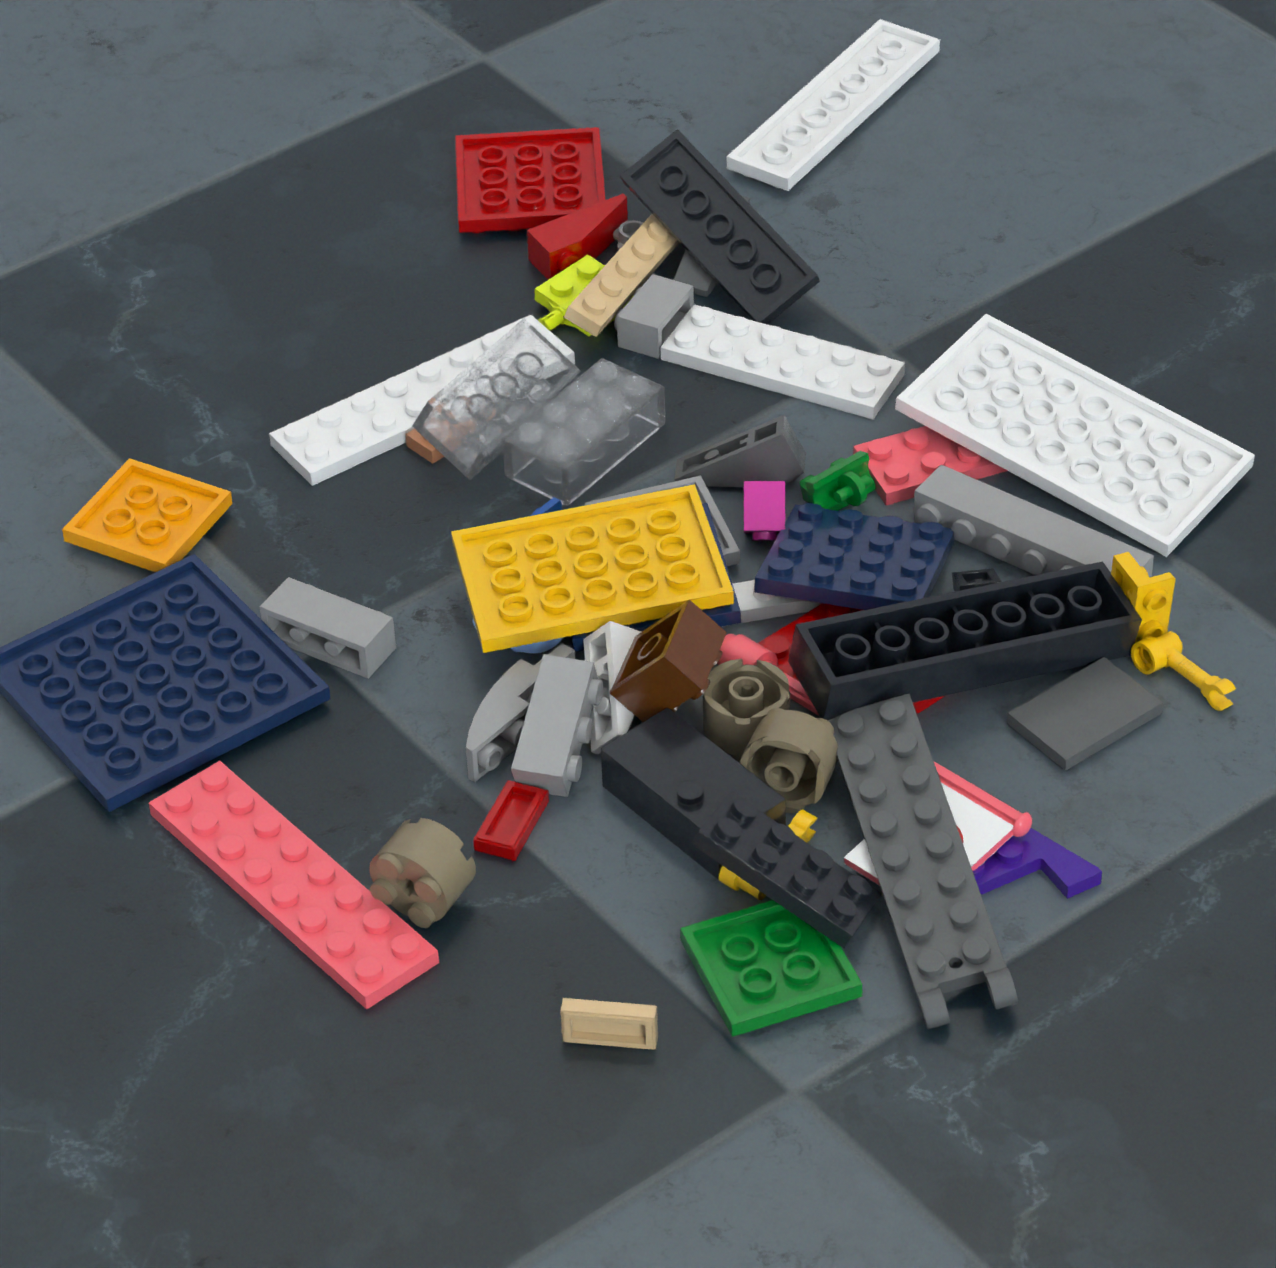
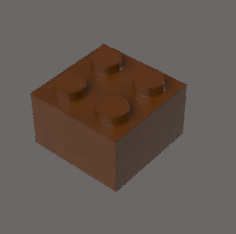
(669, 662)

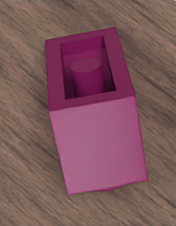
(764, 509)

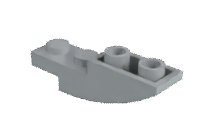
(502, 715)

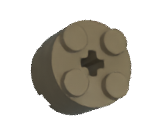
(739, 700)
(793, 756)
(421, 871)

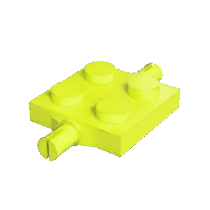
(562, 290)

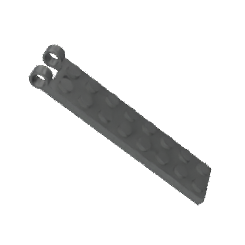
(919, 857)

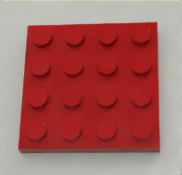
(526, 177)

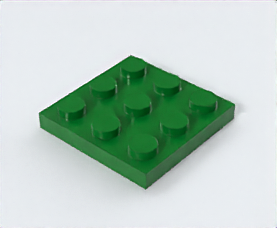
(768, 966)

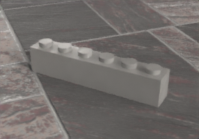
(1013, 527)

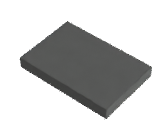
(1084, 713)

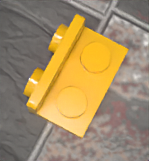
(1149, 596)

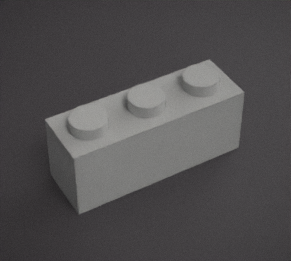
(329, 627)
(557, 724)

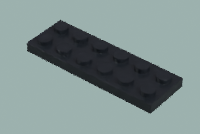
(719, 229)

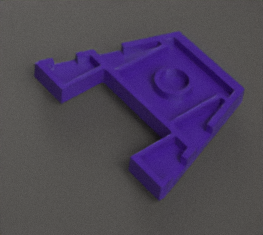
(1032, 853)

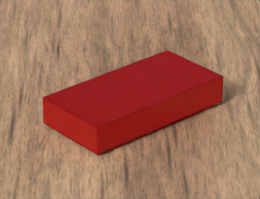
(511, 820)

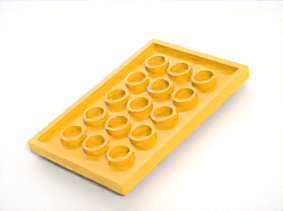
(590, 567)

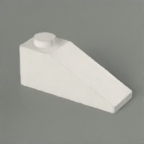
(608, 650)

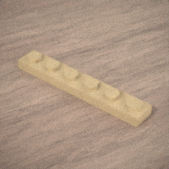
(621, 277)

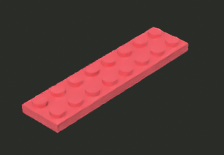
(294, 884)

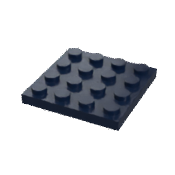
(853, 558)

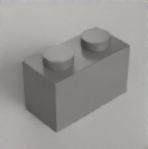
(653, 315)

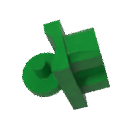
(841, 484)

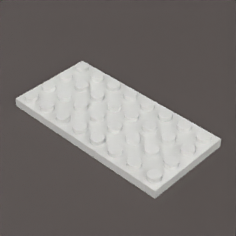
(1075, 434)

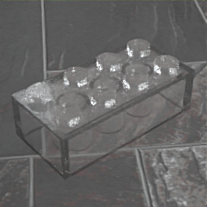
(494, 397)
(584, 431)

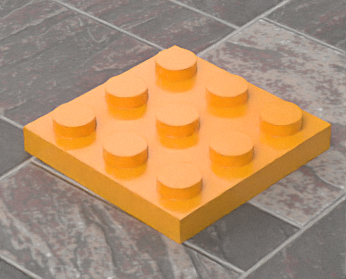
(147, 516)

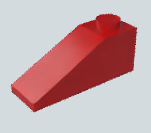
(575, 235)

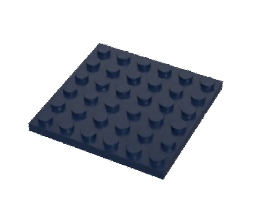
(155, 681)

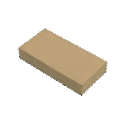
(609, 1023)

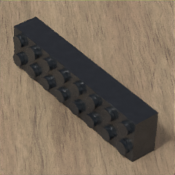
(964, 639)

